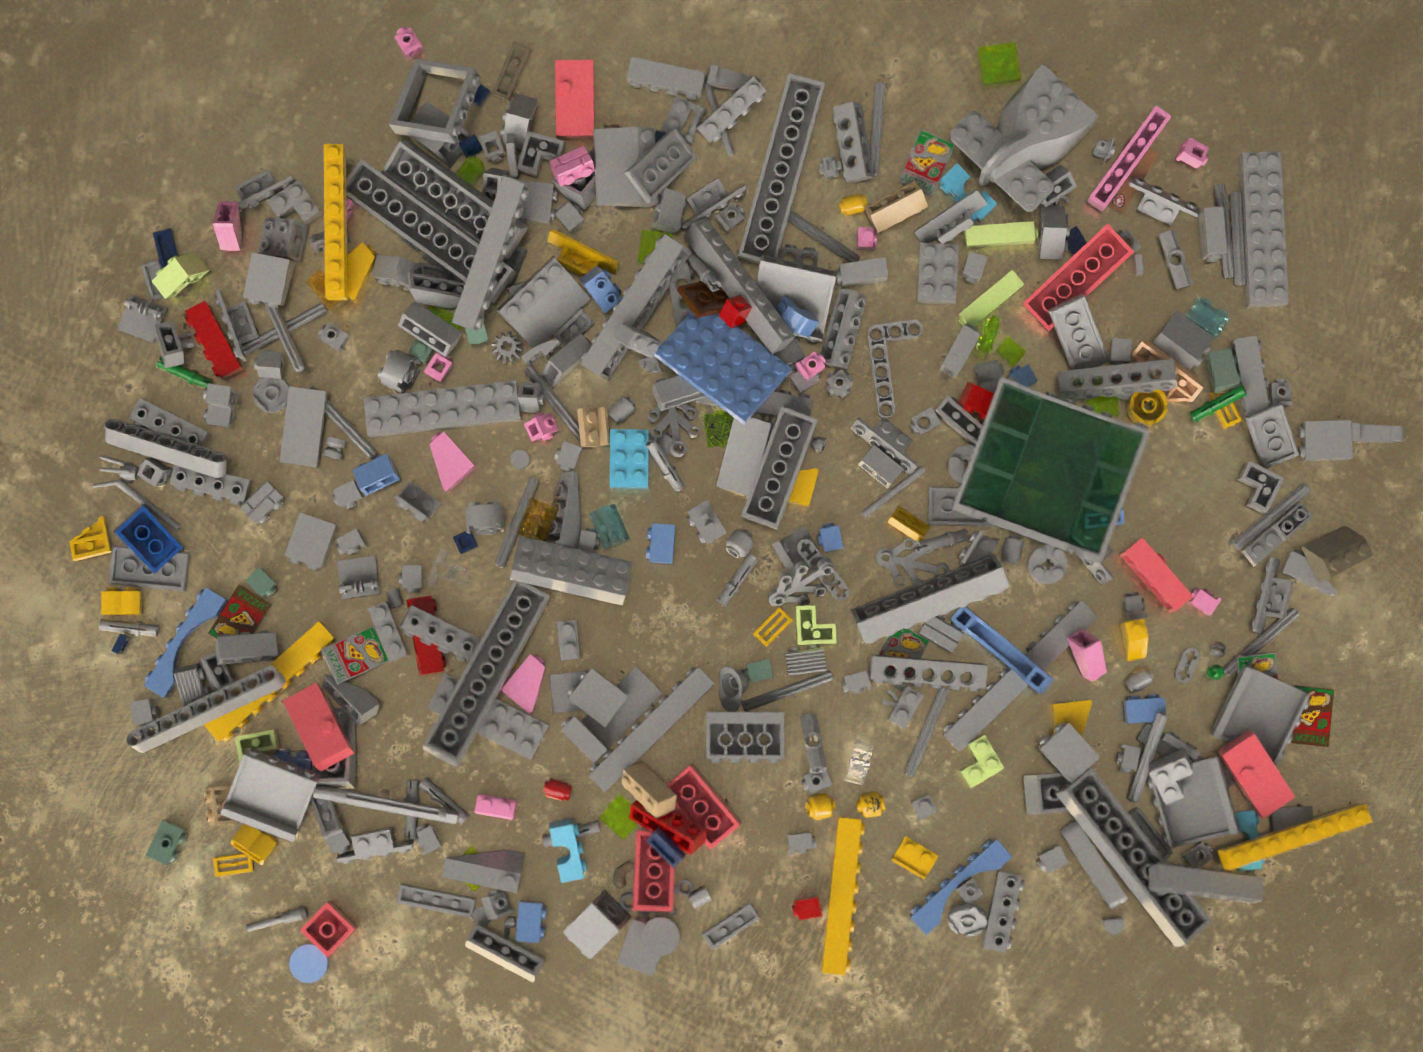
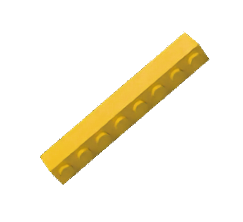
(335, 222)
(290, 664)
(1294, 836)
(842, 895)

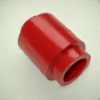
(557, 789)

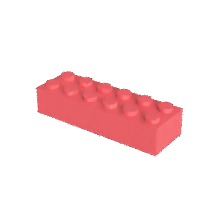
(1080, 274)

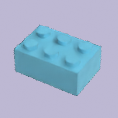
(629, 459)

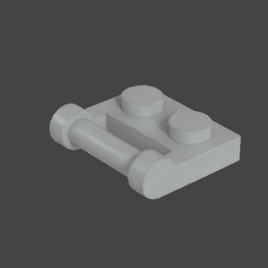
(678, 116)

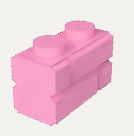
(572, 166)
(496, 806)

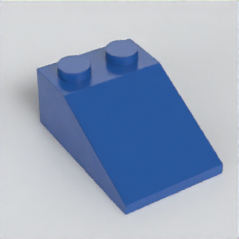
(147, 539)

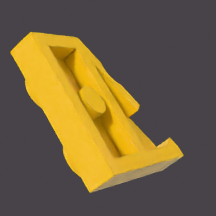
(91, 542)

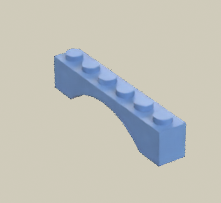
(207, 607)
(1003, 649)
(930, 913)

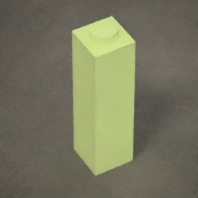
(1000, 234)
(991, 299)

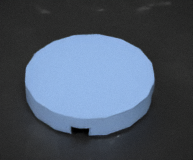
(308, 963)

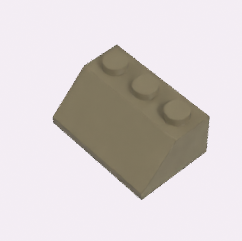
(1336, 552)

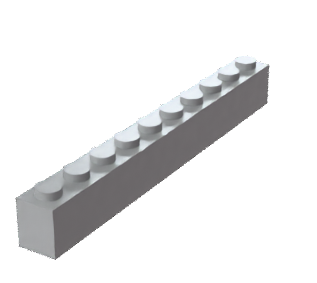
(1010, 684)

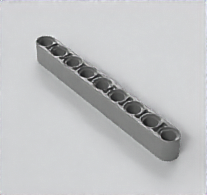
(206, 709)

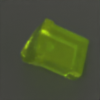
(1011, 351)

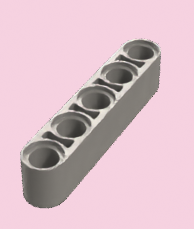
(1093, 864)

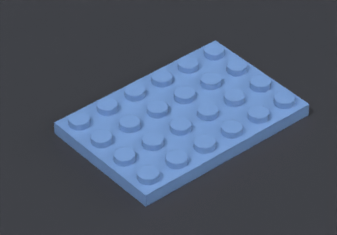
(723, 364)

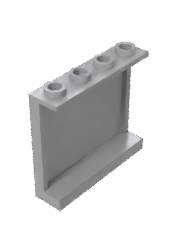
(804, 284)
(1264, 708)
(270, 794)
(1203, 811)

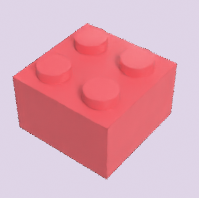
(328, 929)

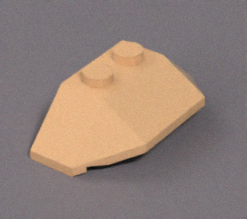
(1187, 381)

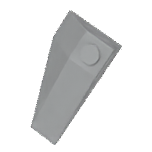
(582, 190)
(566, 526)
(343, 773)
(488, 869)

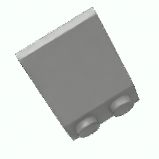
(1041, 793)

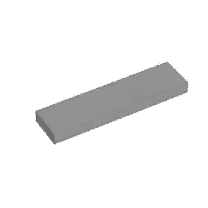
(436, 900)

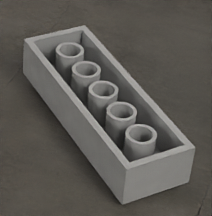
(779, 468)
(571, 570)
(502, 723)

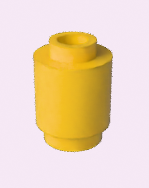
(852, 204)

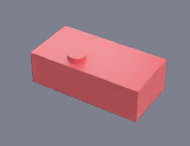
(575, 99)
(1156, 575)
(318, 727)
(1255, 774)
(703, 805)
(651, 878)

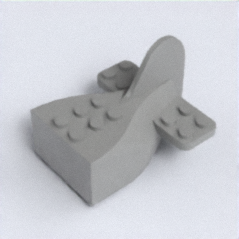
(1033, 133)

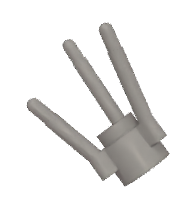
(127, 471)

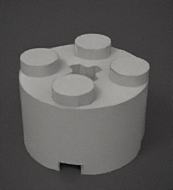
(399, 371)
(956, 462)
(484, 518)
(1054, 556)

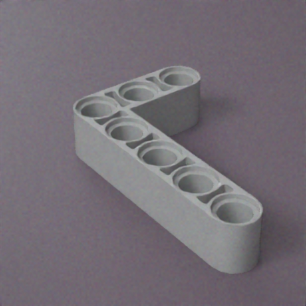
(881, 343)

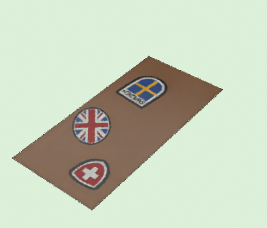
(1126, 192)

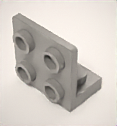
(283, 238)
(417, 500)
(979, 548)
(787, 550)

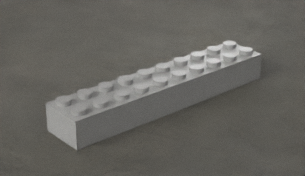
(781, 168)
(417, 223)
(486, 673)
(1130, 855)

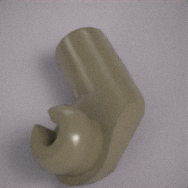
(619, 874)

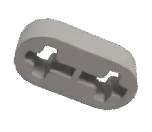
(1190, 668)

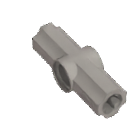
(1172, 247)
(812, 733)

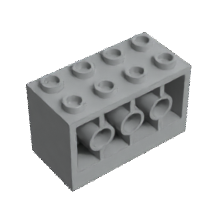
(749, 723)

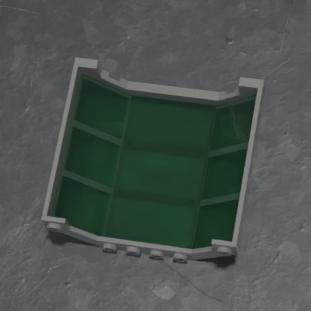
(1051, 469)

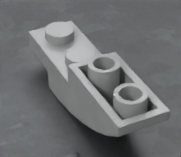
(1277, 533)

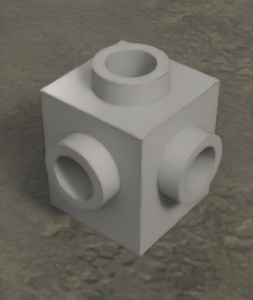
(833, 388)

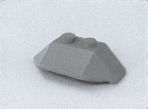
(435, 285)

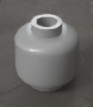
(739, 543)

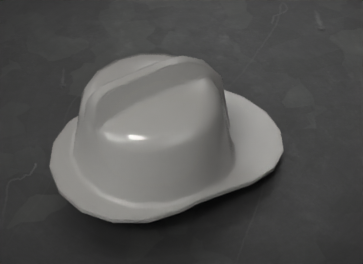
(732, 686)

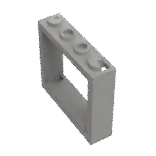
(410, 92)

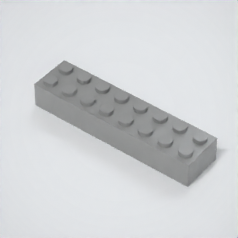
(444, 192)
(1263, 229)
(636, 305)
(442, 409)
(930, 598)

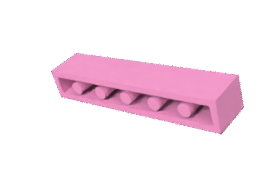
(1129, 158)

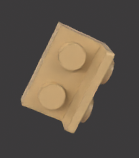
(593, 427)
(215, 799)

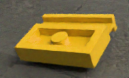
(909, 524)
(914, 857)

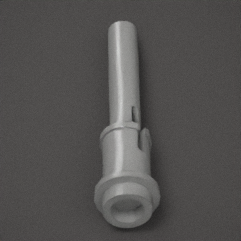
(286, 917)

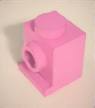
(410, 48)
(1193, 153)
(866, 239)
(431, 369)
(808, 372)
(1204, 601)

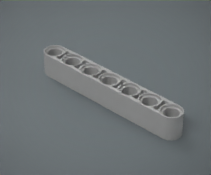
(165, 448)

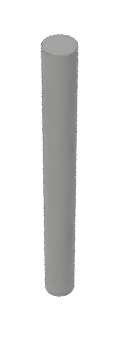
(713, 103)
(892, 492)
(148, 505)

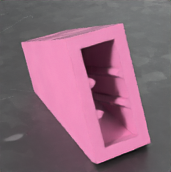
(228, 225)
(450, 461)
(1088, 654)
(526, 683)

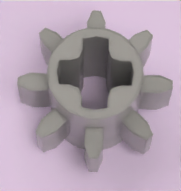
(830, 167)

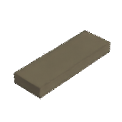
(511, 71)

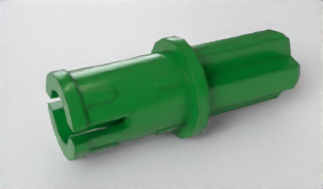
(1215, 672)

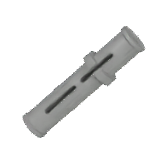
(705, 274)
(668, 470)
(948, 539)
(736, 581)
(151, 630)
(442, 799)
(410, 821)
(585, 829)

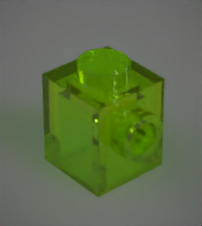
(471, 170)

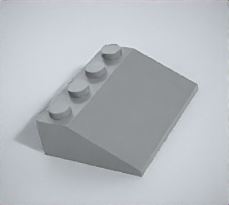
(613, 155)
(543, 303)

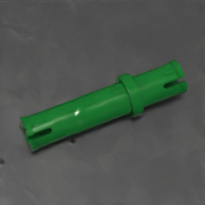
(192, 377)
(1212, 406)

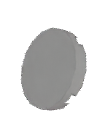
(271, 394)
(967, 919)
(660, 936)

